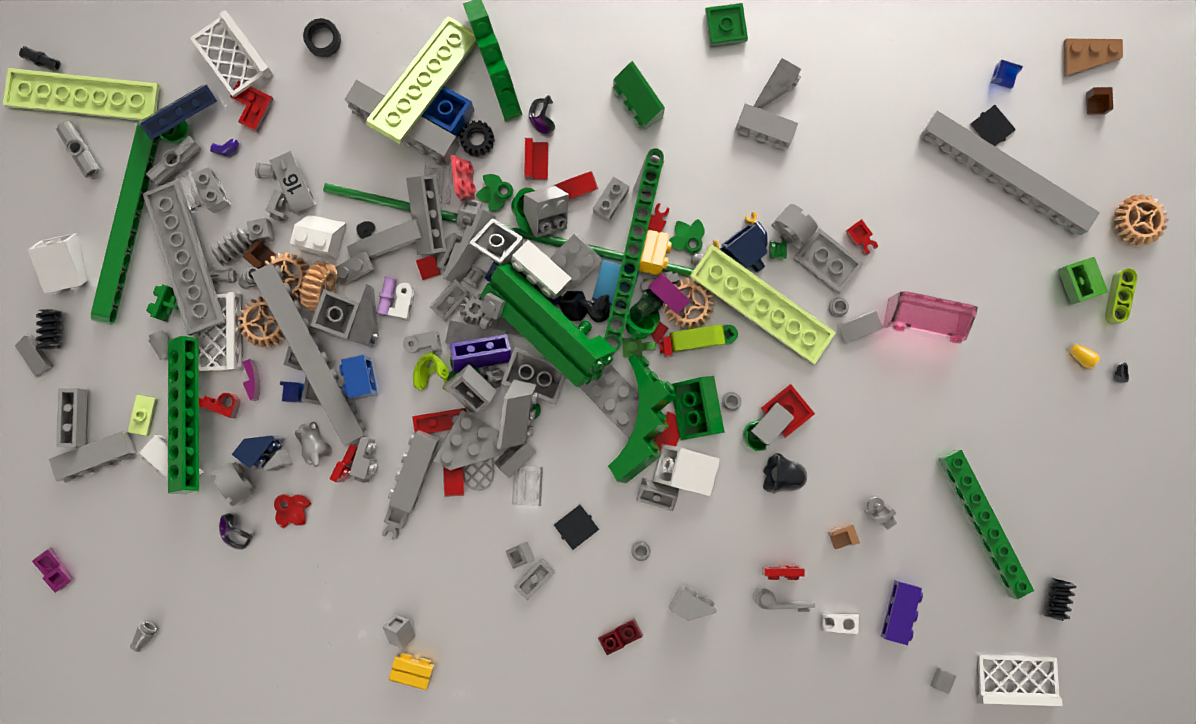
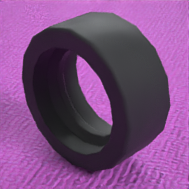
(315, 25)

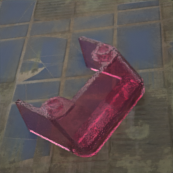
(930, 314)

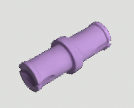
(386, 296)

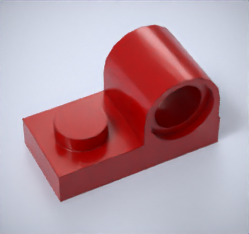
(220, 406)

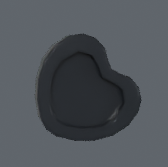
(365, 229)
(1122, 372)

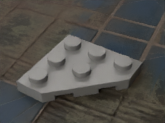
(468, 443)

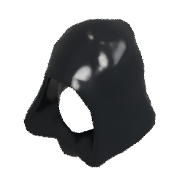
(789, 477)

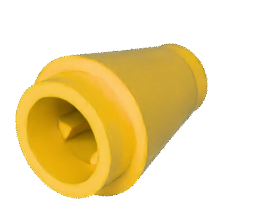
(1085, 356)

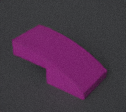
(669, 293)
(252, 386)
(53, 570)

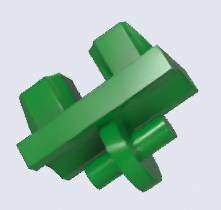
(164, 303)

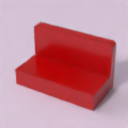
(536, 160)
(670, 435)

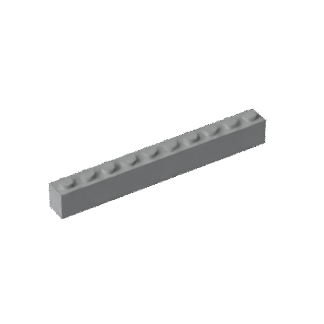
(1009, 173)
(308, 354)

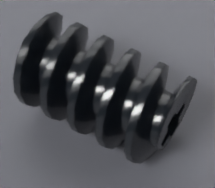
(48, 329)
(1060, 600)

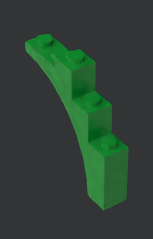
(493, 59)
(650, 422)

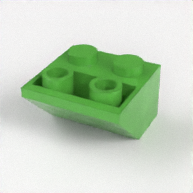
(1082, 280)

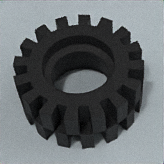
(472, 128)

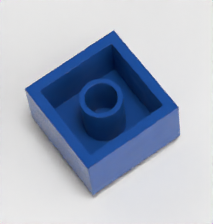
(449, 111)
(358, 377)

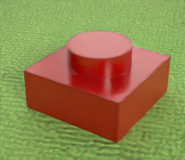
(665, 347)

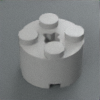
(795, 226)
(233, 483)

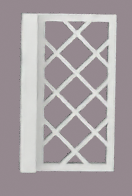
(241, 42)
(233, 337)
(1014, 698)

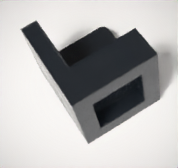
(570, 305)

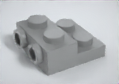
(364, 466)

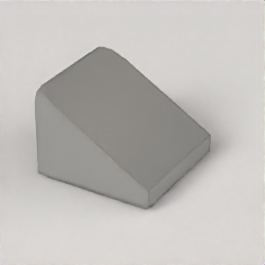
(520, 555)
(943, 681)

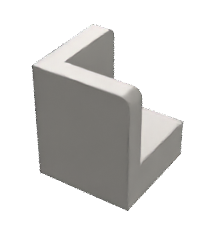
(399, 631)

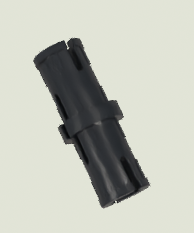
(39, 58)

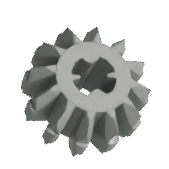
(470, 306)

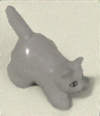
(312, 445)

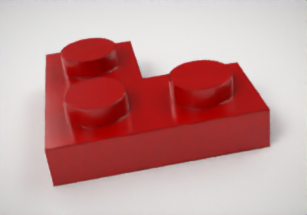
(256, 107)
(343, 467)
(791, 572)

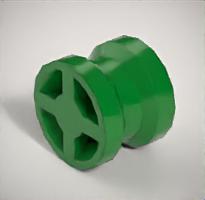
(777, 249)
(728, 330)

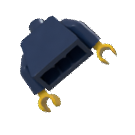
(747, 245)

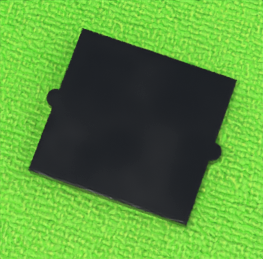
(993, 126)
(576, 527)

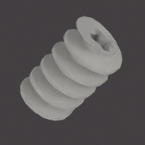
(232, 246)

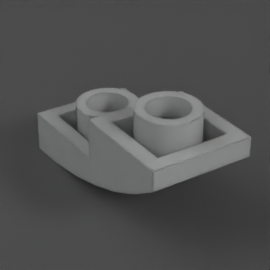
(860, 326)

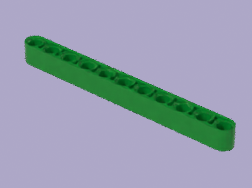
(124, 228)
(633, 241)

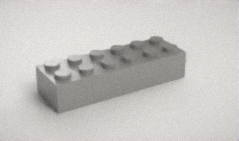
(424, 134)

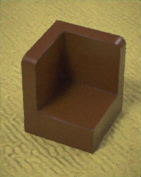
(1099, 100)
(258, 254)

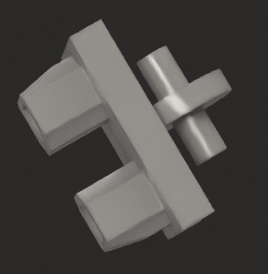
(880, 512)

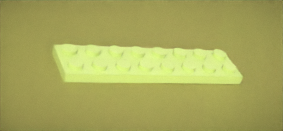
(422, 80)
(80, 94)
(762, 304)

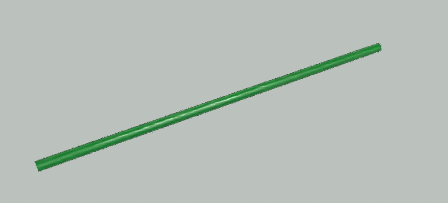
(452, 217)

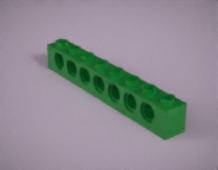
(183, 415)
(986, 524)

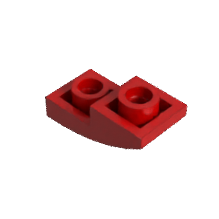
(579, 185)
(453, 482)

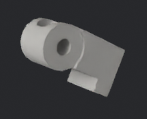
(422, 341)

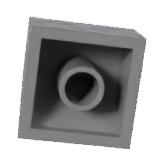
(334, 314)

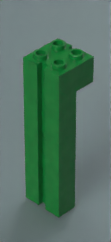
(549, 329)

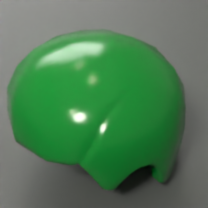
(176, 133)
(752, 440)

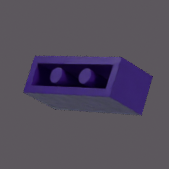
(480, 352)
(901, 612)

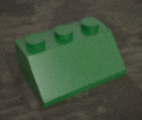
(638, 96)
(697, 408)

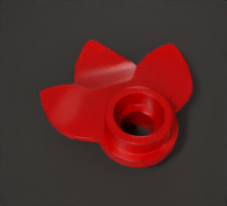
(293, 512)

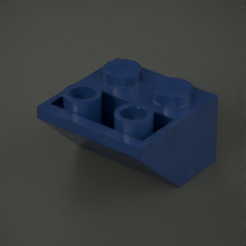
(257, 450)

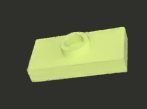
(142, 415)

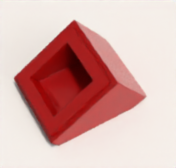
(428, 267)

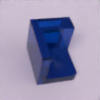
(1005, 73)
(292, 391)

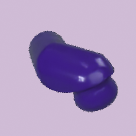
(226, 149)

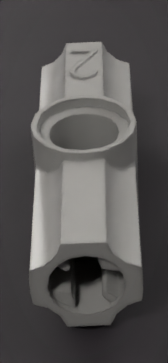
(72, 141)
(164, 169)

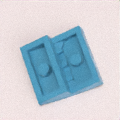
(608, 279)

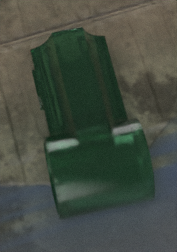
(647, 304)

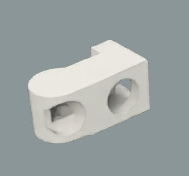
(404, 302)
(840, 623)

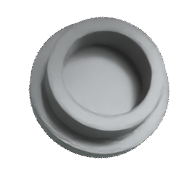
(839, 306)
(731, 401)
(640, 551)

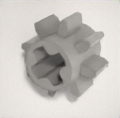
(493, 375)

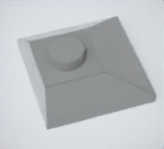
(497, 242)

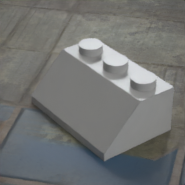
(535, 370)
(517, 414)

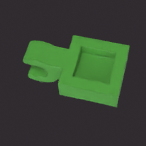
(636, 347)

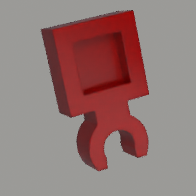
(656, 222)
(860, 234)

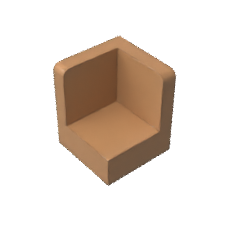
(843, 536)

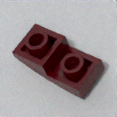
(620, 636)

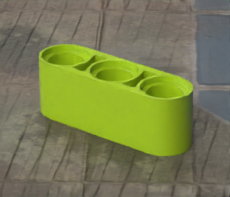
(1114, 302)
(697, 338)

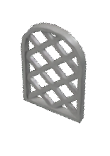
(478, 470)

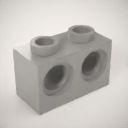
(211, 189)
(611, 199)

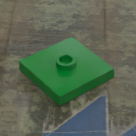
(726, 24)

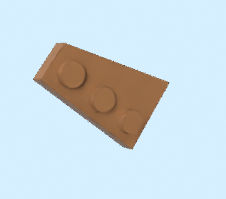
(1089, 53)

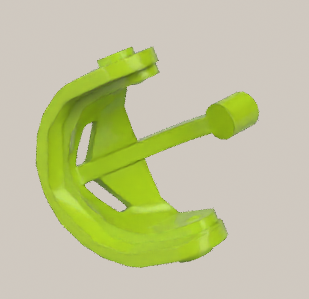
(422, 372)

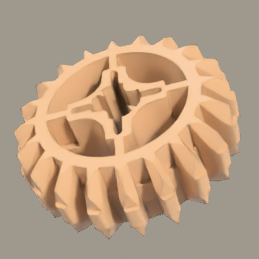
(1130, 209)
(285, 263)
(318, 277)
(696, 306)
(248, 323)

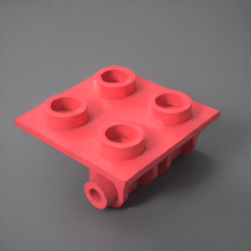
(463, 178)

